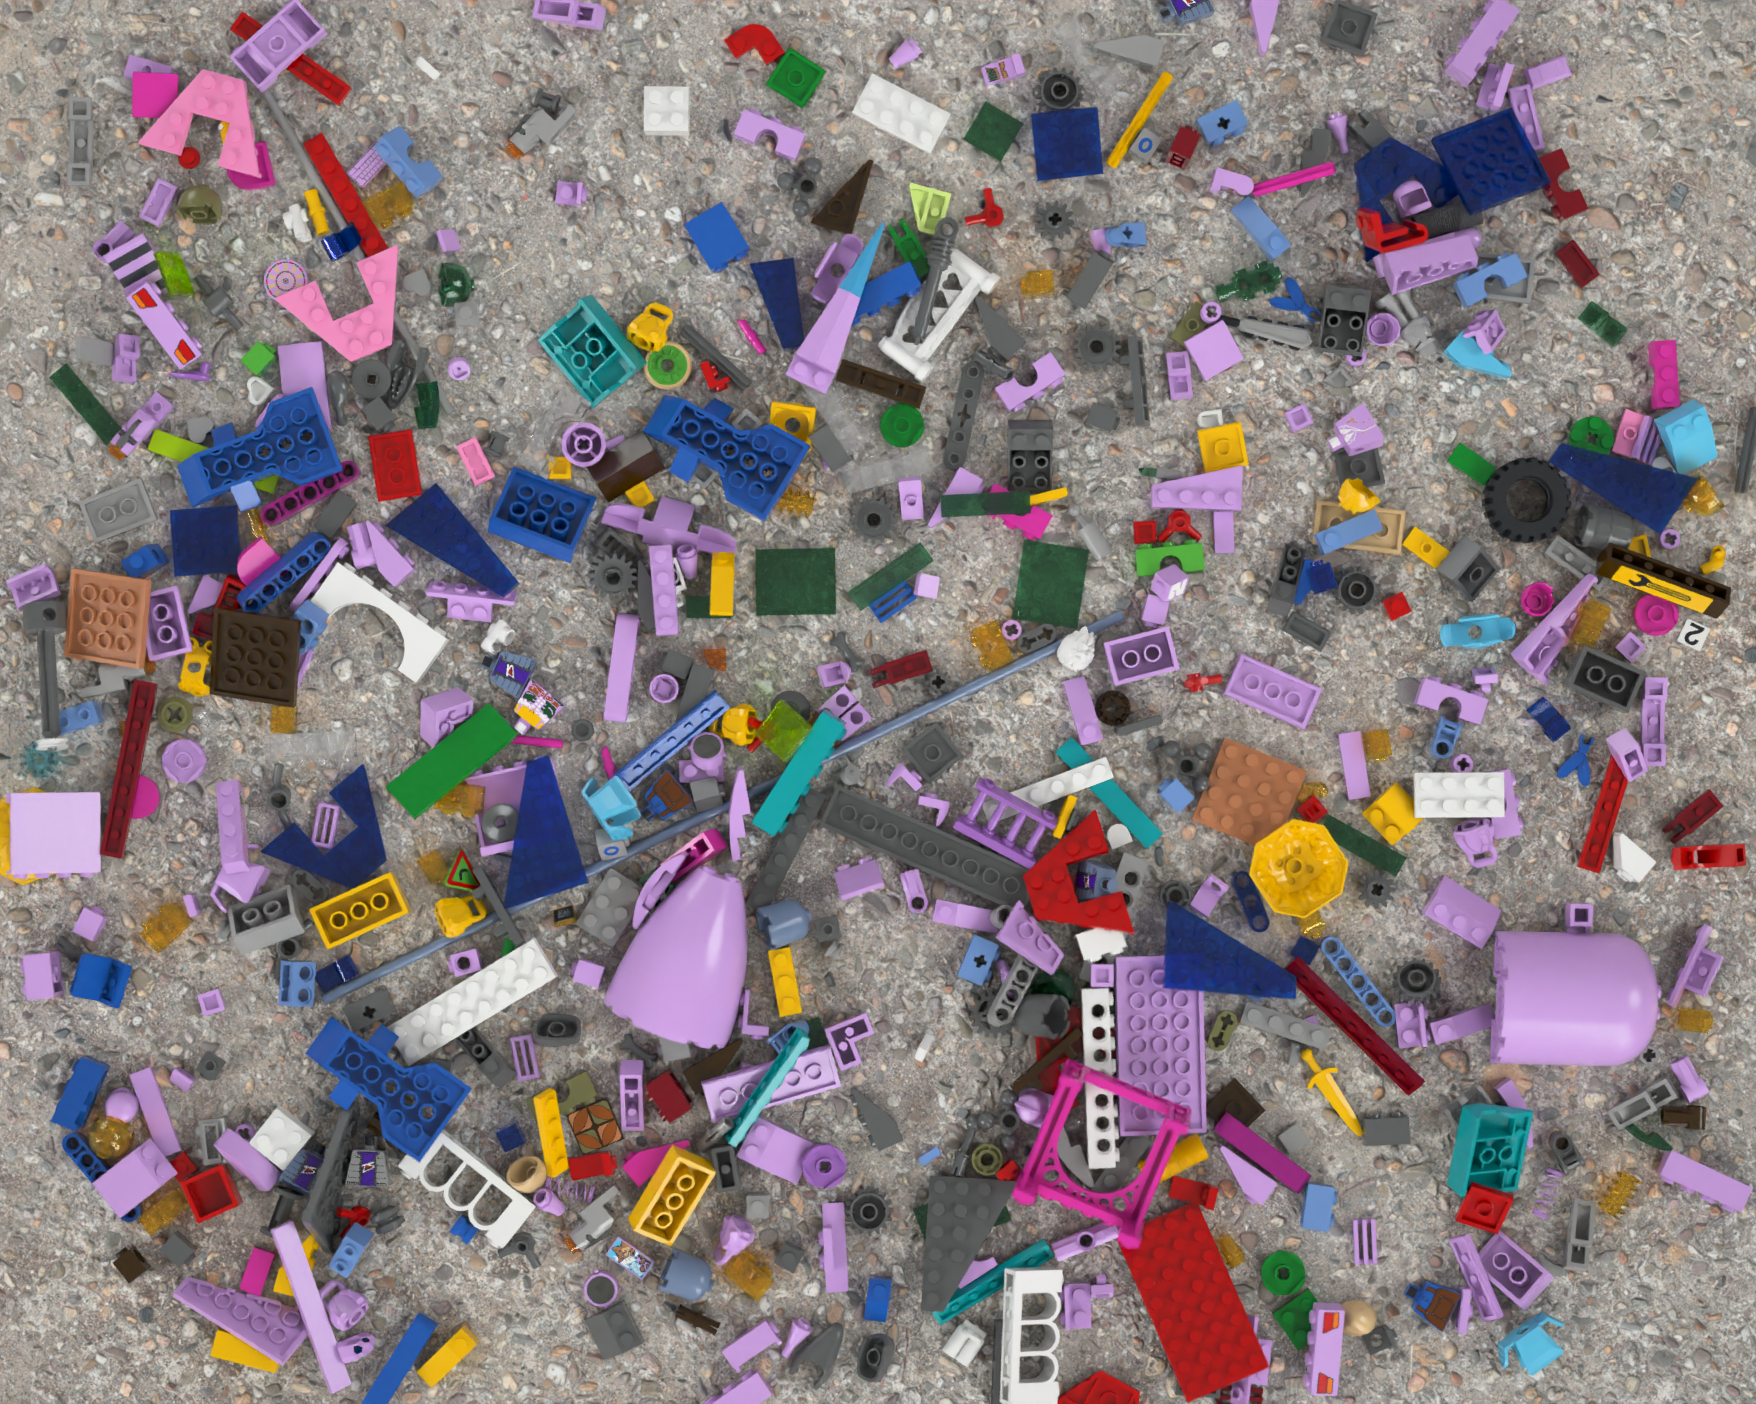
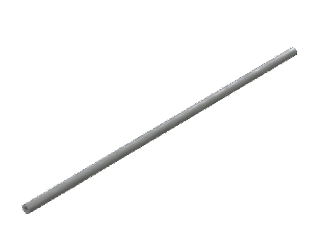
(342, 224)

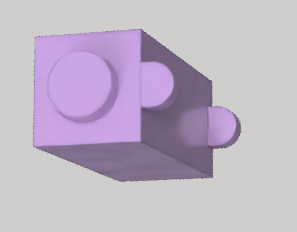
(751, 1343)

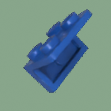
(100, 979)

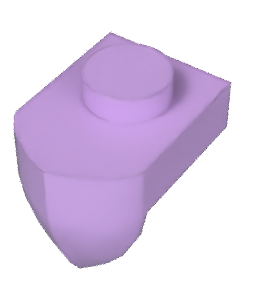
(834, 674)
(911, 778)
(931, 801)

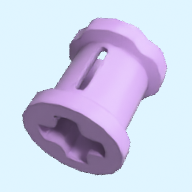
(1466, 759)

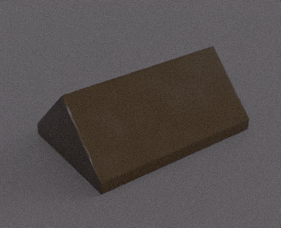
(625, 466)

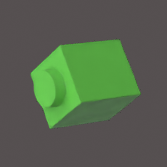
(259, 358)

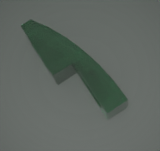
(1602, 324)
(428, 411)
(1652, 1139)

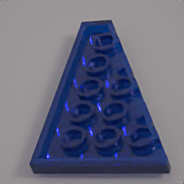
(544, 845)
(1212, 962)

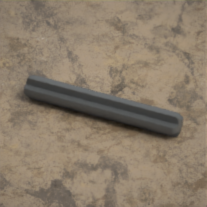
(715, 357)
(1747, 454)

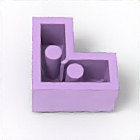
(843, 1038)

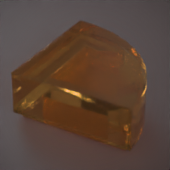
(716, 658)

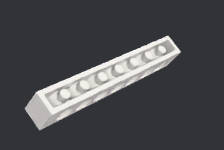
(1095, 1157)

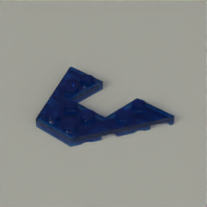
(1388, 168)
(352, 857)

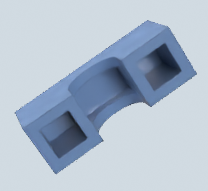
(416, 176)
(1471, 287)

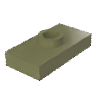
(1190, 325)

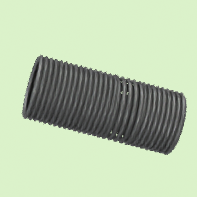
(1442, 222)

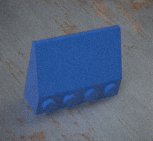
(541, 514)

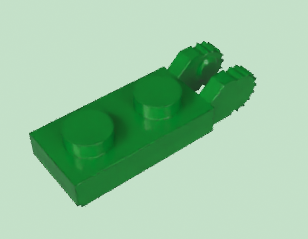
(910, 248)

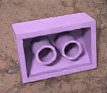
(167, 626)
(1462, 912)

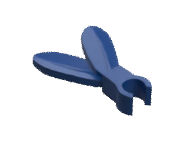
(1296, 302)
(1578, 760)

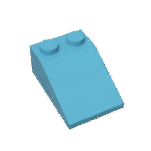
(1687, 436)

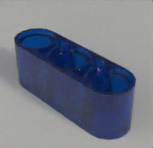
(1258, 909)

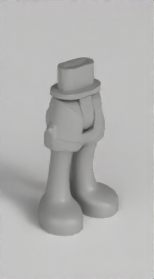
(1417, 330)

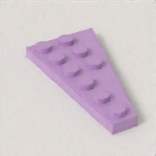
(254, 1319)

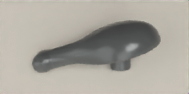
(338, 392)

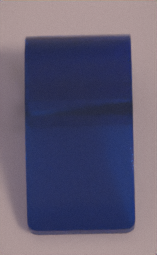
(342, 243)
(1549, 719)
(336, 973)

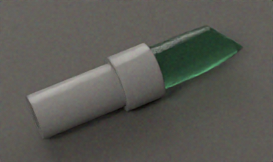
(1160, 473)

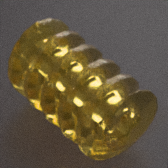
(796, 502)
(1619, 1194)

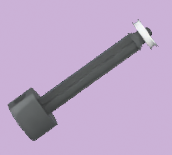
(45, 630)

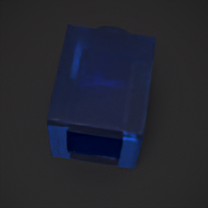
(1321, 577)

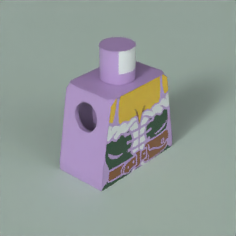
(536, 708)

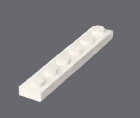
(1056, 786)

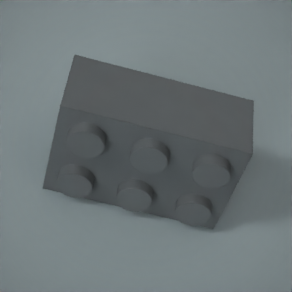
(1604, 679)

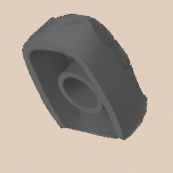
(557, 1030)
(875, 1357)

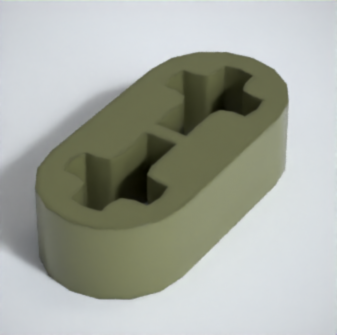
(1227, 1032)

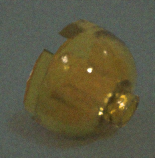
(1702, 498)
(110, 1137)

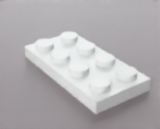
(901, 113)
(1459, 795)

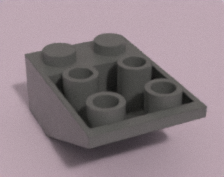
(1343, 318)
(1029, 455)

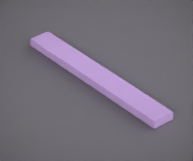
(310, 1306)

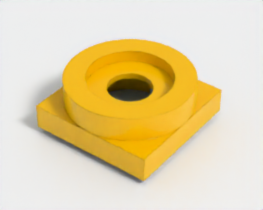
(804, 414)

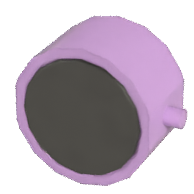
(707, 751)
(601, 1288)

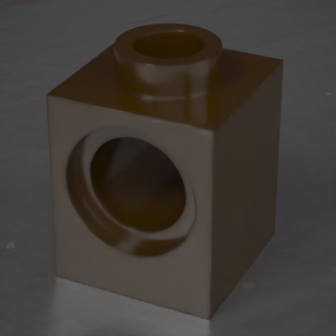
(130, 1263)

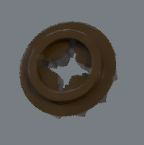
(1107, 716)

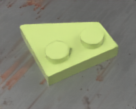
(929, 207)

